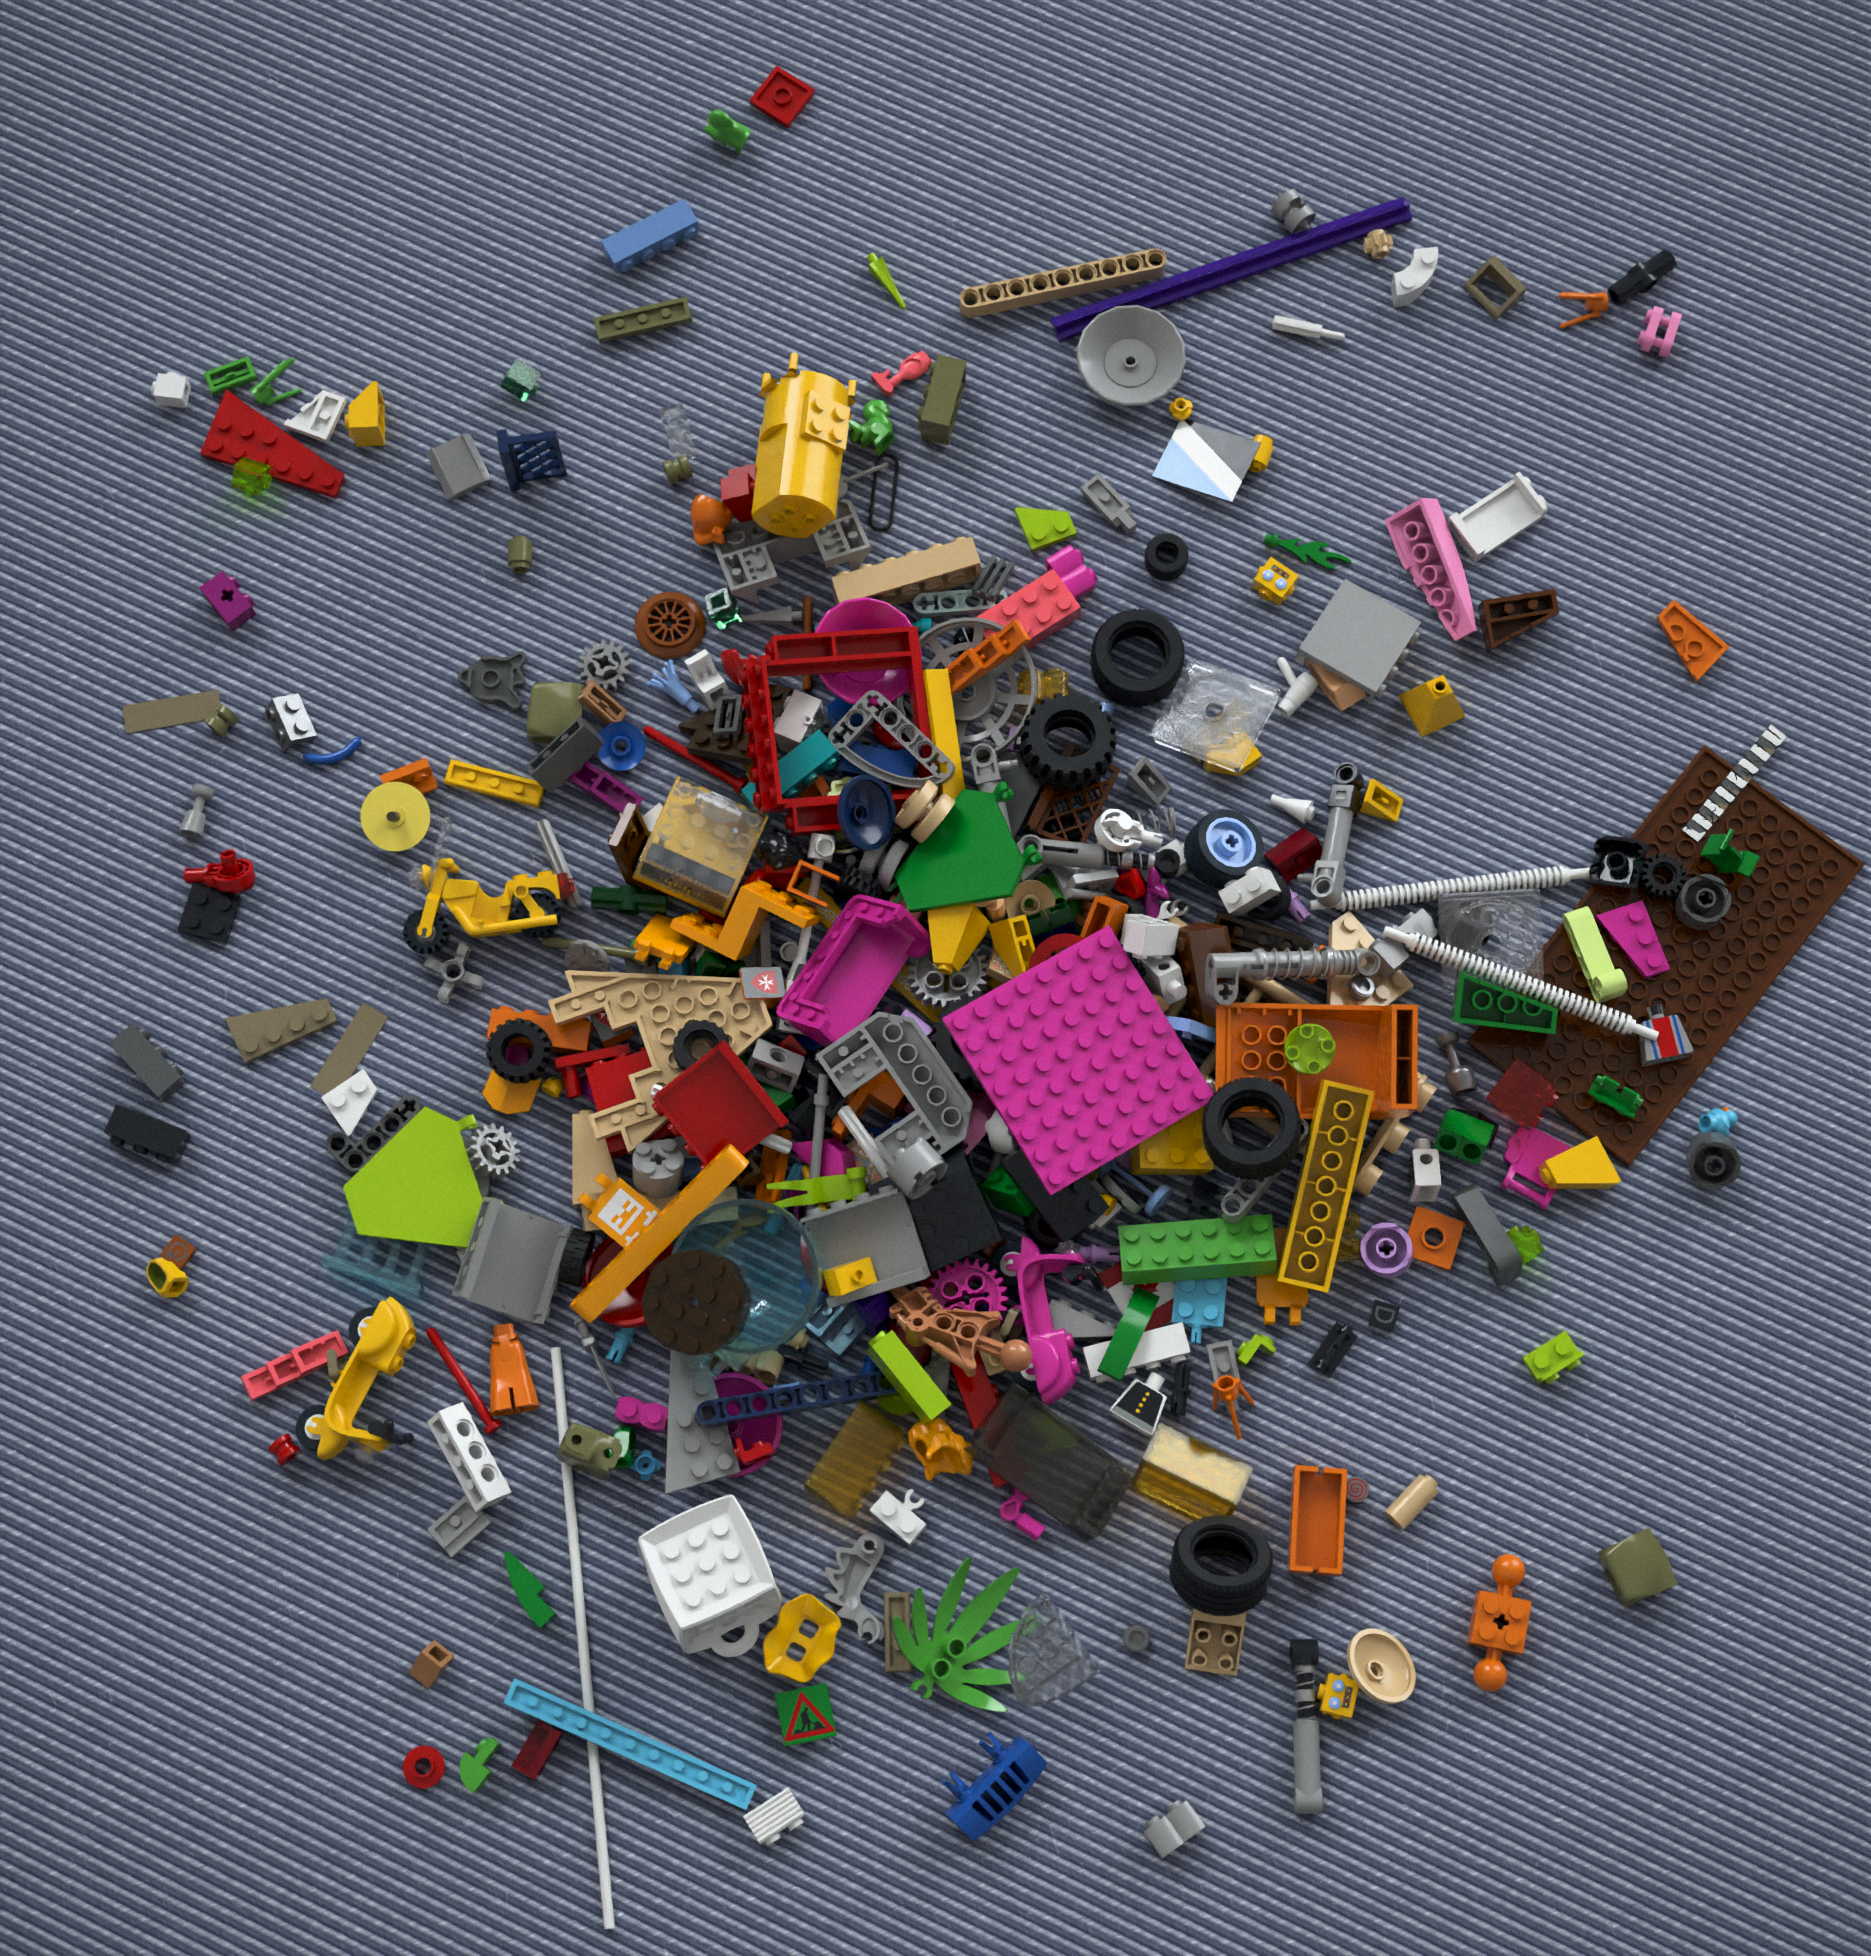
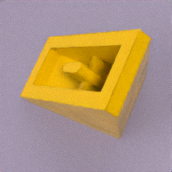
(1381, 802)

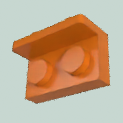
(415, 774)

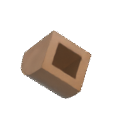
(431, 1664)

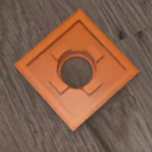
(1443, 1254)

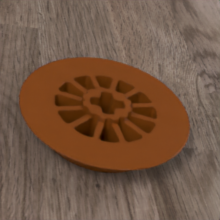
(678, 647)

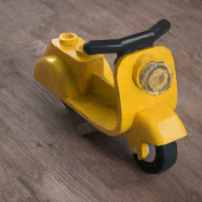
(380, 1344)

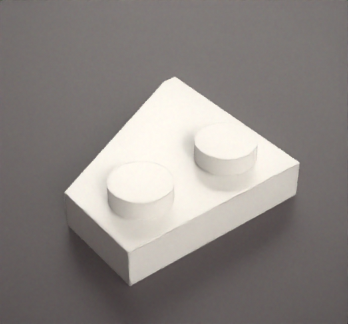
(318, 417)
(350, 1100)

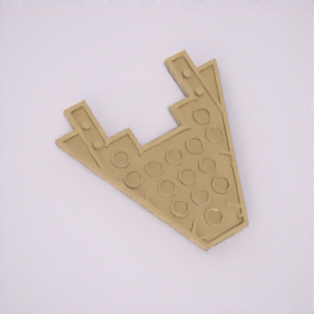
(660, 1009)

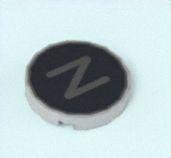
(1121, 1193)

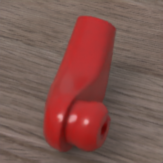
(885, 737)

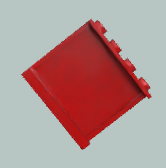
(613, 1087)
(718, 1106)

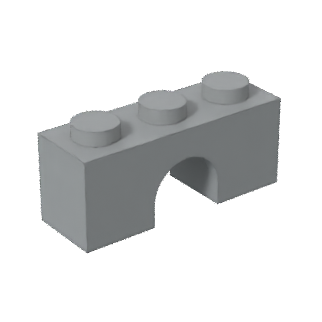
(1392, 952)

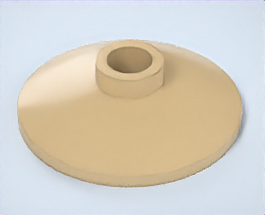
(1029, 889)

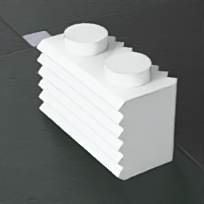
(775, 1816)

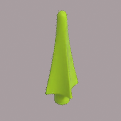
(880, 272)

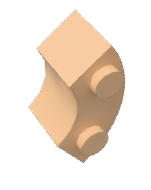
(1338, 690)

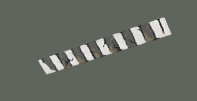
(1734, 783)

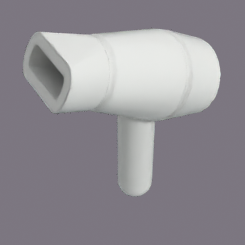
(1299, 690)

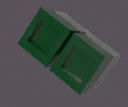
(715, 964)

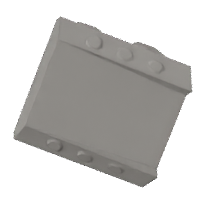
(458, 466)

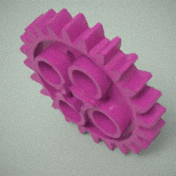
(961, 1277)

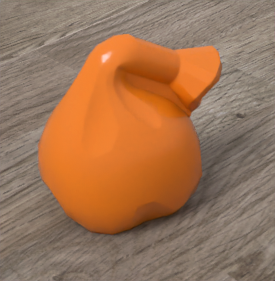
(709, 520)

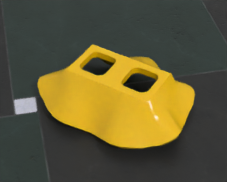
(818, 1649)

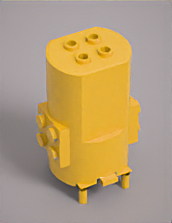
(800, 451)

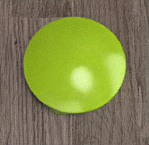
(1309, 1048)

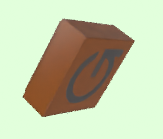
(178, 1252)

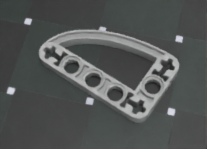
(869, 715)

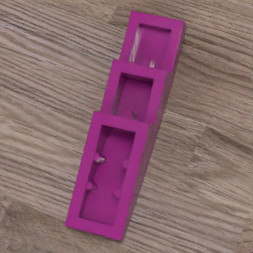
(604, 787)

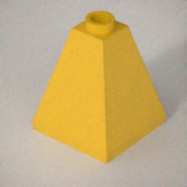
(1432, 705)
(955, 935)

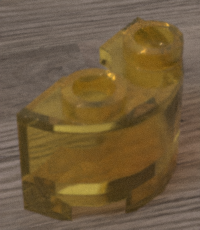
(1349, 1245)

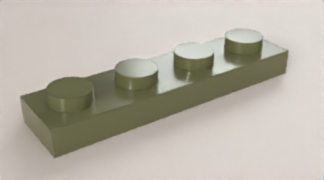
(642, 319)

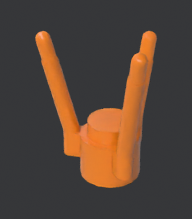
(1593, 301)
(1227, 1390)

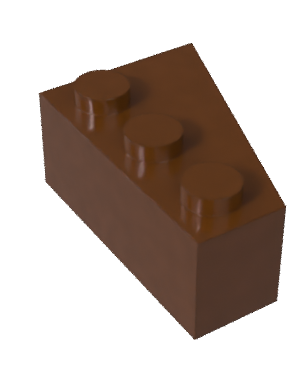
(1514, 615)

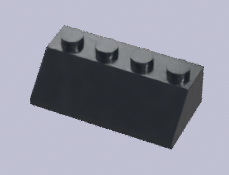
(1066, 1210)

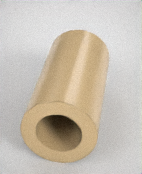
(1412, 1501)

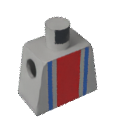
(1671, 1041)

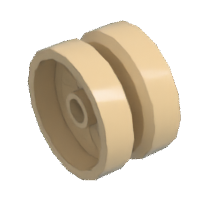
(926, 813)

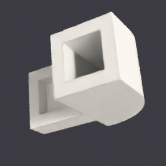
(706, 678)

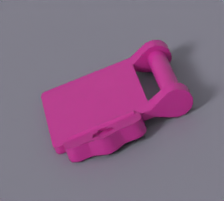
(1524, 1154)

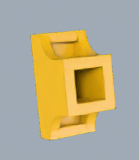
(849, 1276)

